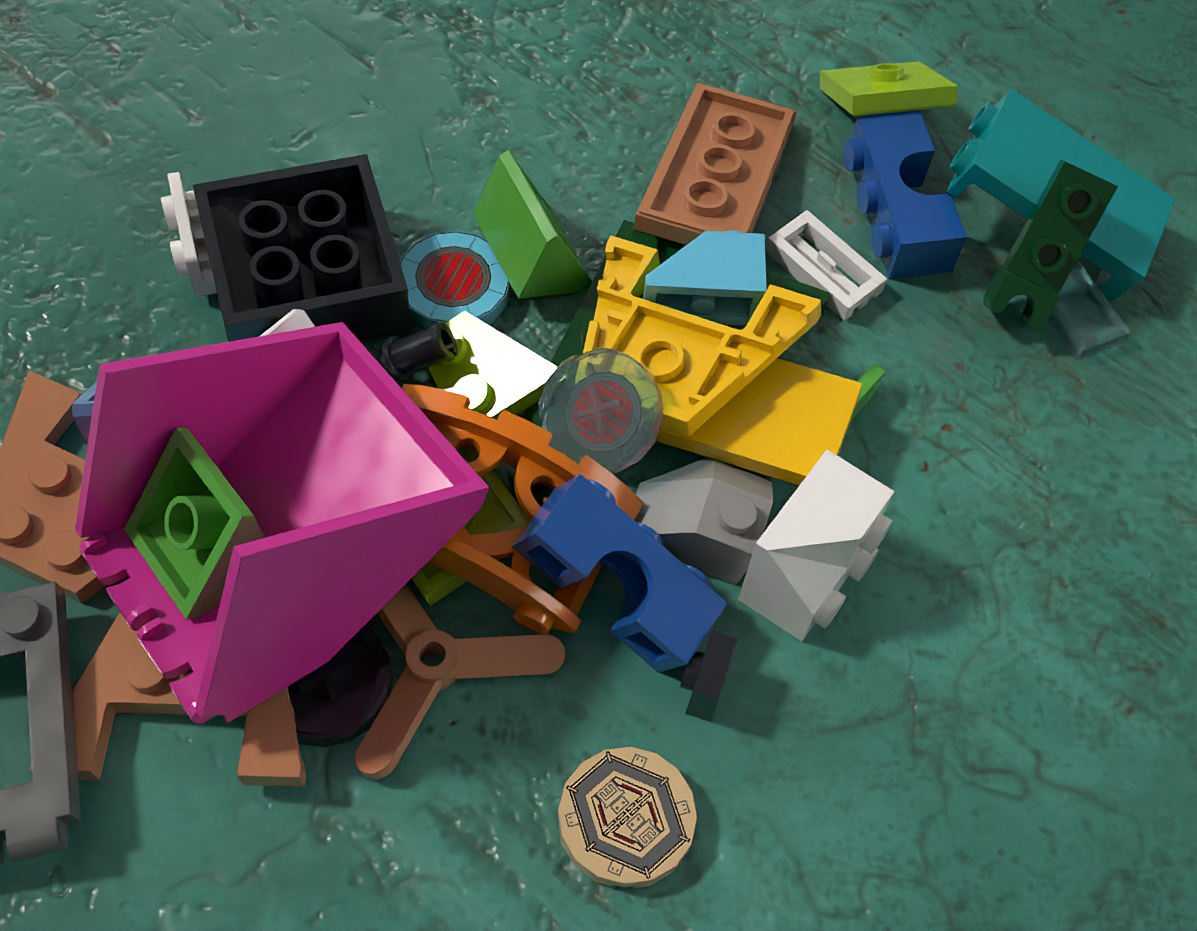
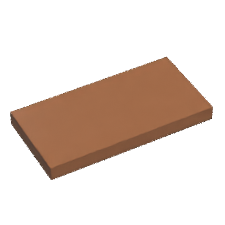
(716, 166)

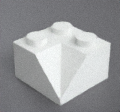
(815, 544)

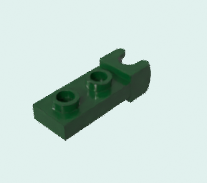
(1050, 243)

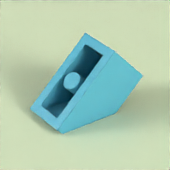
(713, 277)

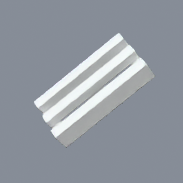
(819, 268)

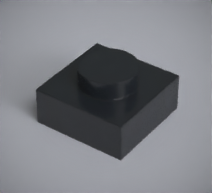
(706, 675)

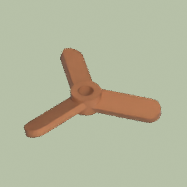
(421, 683)

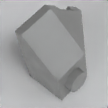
(708, 515)

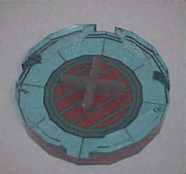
(602, 408)

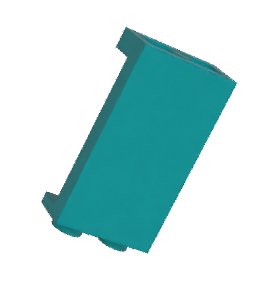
(1016, 155)

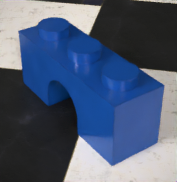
(909, 229)
(665, 601)

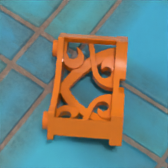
(527, 450)

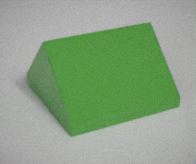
(527, 235)
(190, 525)

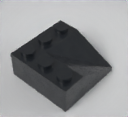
(305, 243)

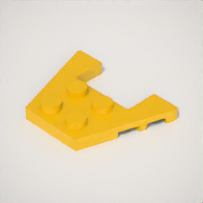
(691, 358)

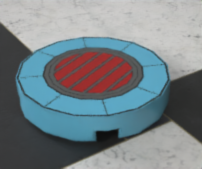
(451, 276)

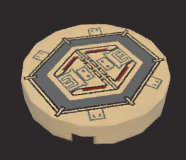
(626, 817)

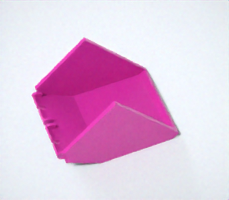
(328, 463)

